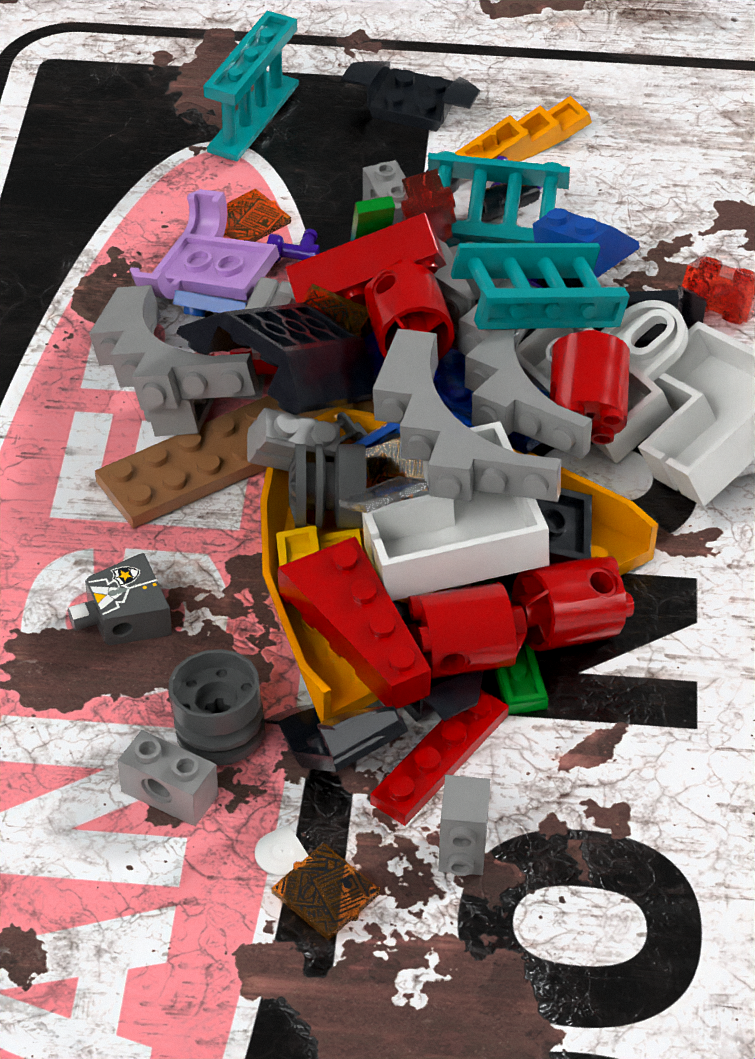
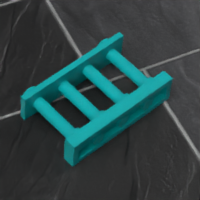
(237, 74)
(515, 173)
(539, 307)

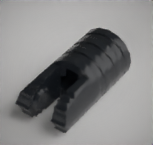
(495, 200)

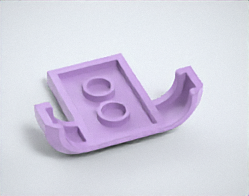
(205, 260)

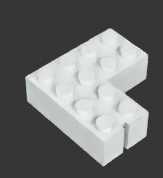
(714, 421)
(450, 542)

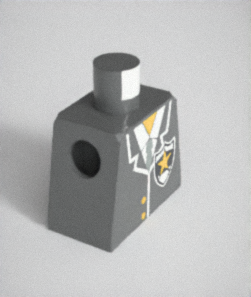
(124, 603)

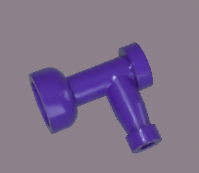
(299, 252)

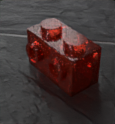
(427, 195)
(725, 288)

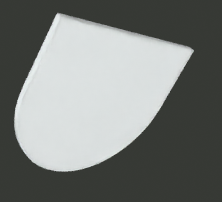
(278, 851)

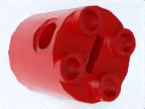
(408, 299)
(592, 380)
(572, 602)
(467, 629)

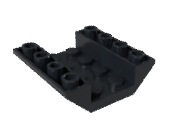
(315, 356)

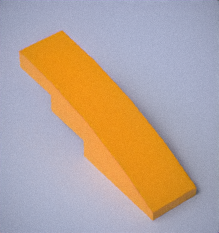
(529, 134)

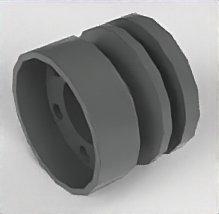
(323, 483)
(217, 706)

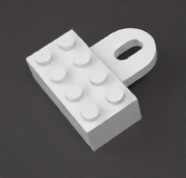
(646, 401)

